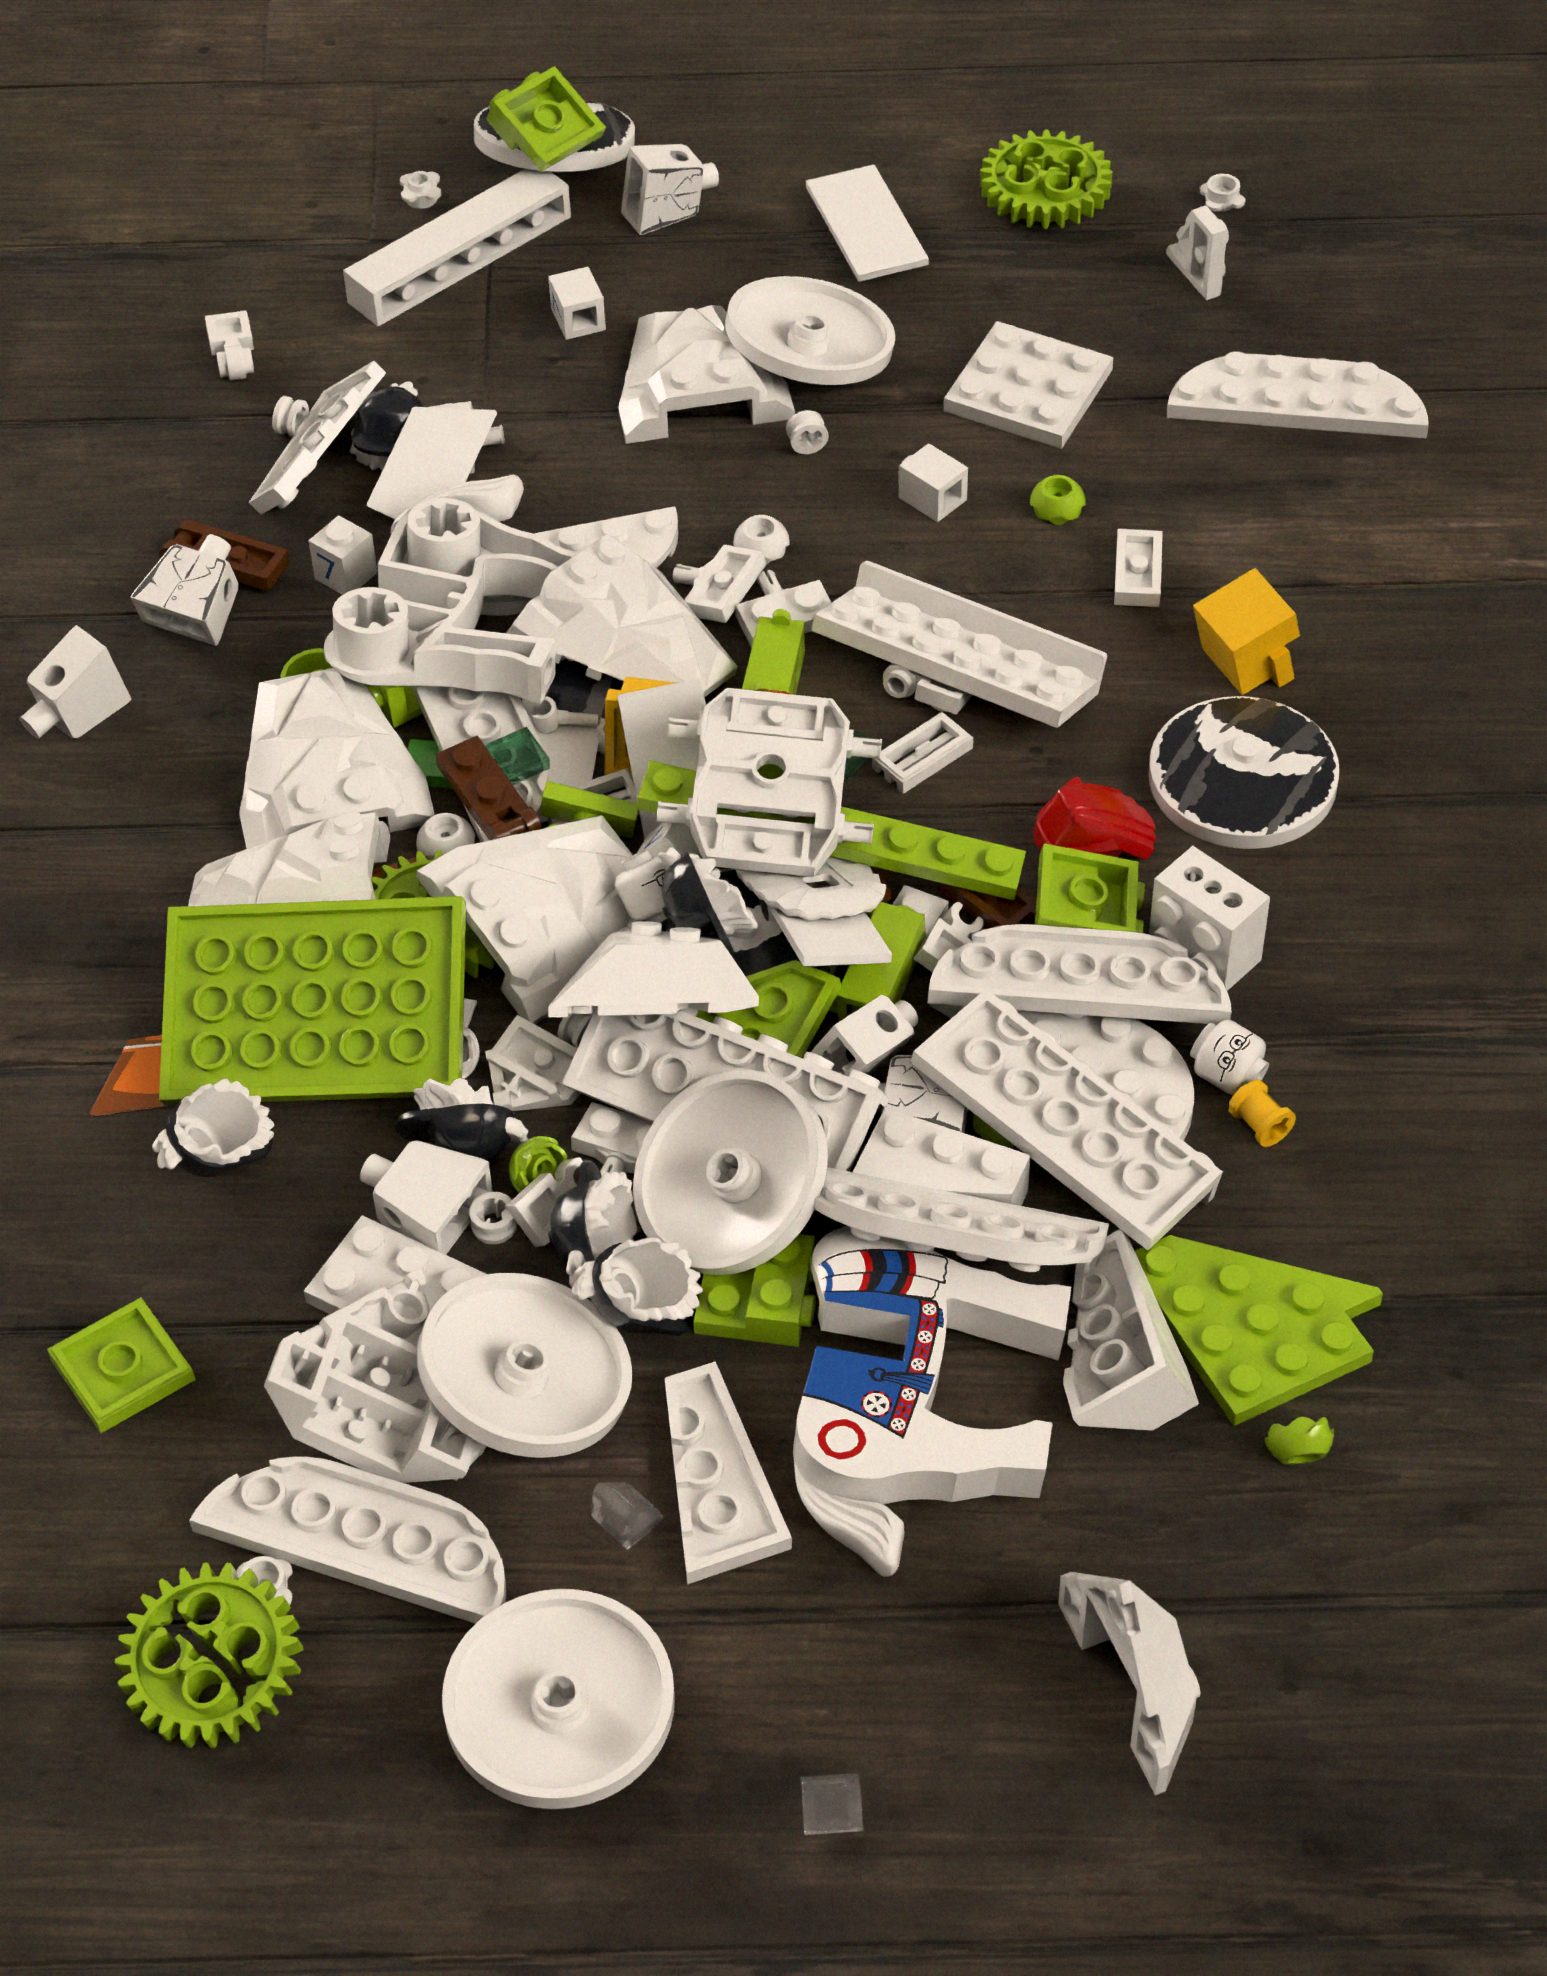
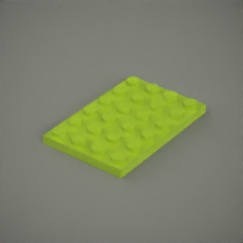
(314, 998)

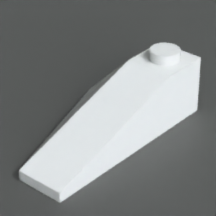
(1123, 1352)

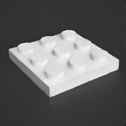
(1028, 384)

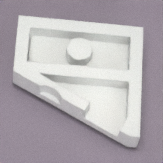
(1201, 251)

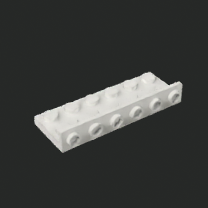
(964, 645)
(652, 1058)
(1067, 1118)

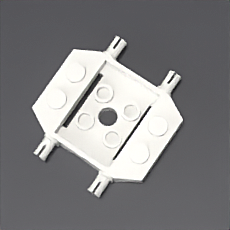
(759, 728)

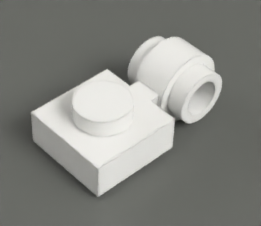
(231, 343)
(903, 683)

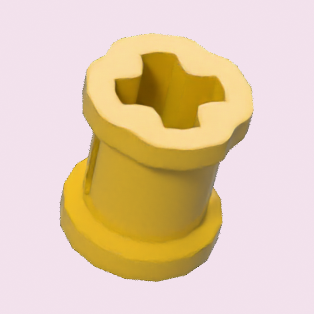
(1261, 1113)

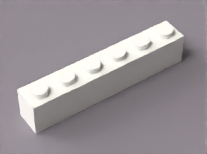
(456, 244)

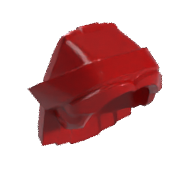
(1095, 821)

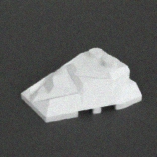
(691, 363)
(623, 620)
(325, 753)
(313, 864)
(537, 903)

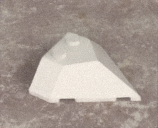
(656, 974)
(359, 1390)
(1153, 1657)

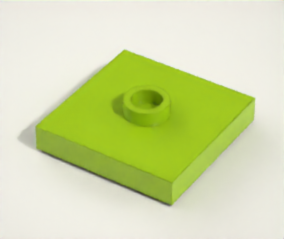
(121, 1365)

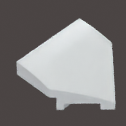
(530, 1068)

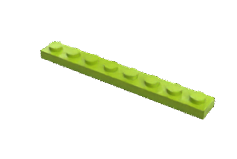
(894, 845)

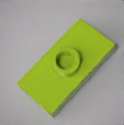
(575, 804)

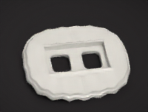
(852, 890)

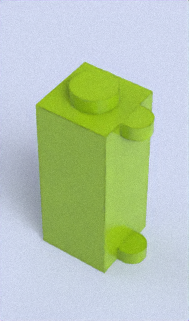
(776, 654)
(903, 934)

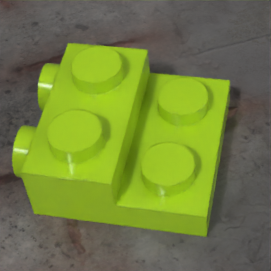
(544, 118)
(1088, 890)
(763, 1302)

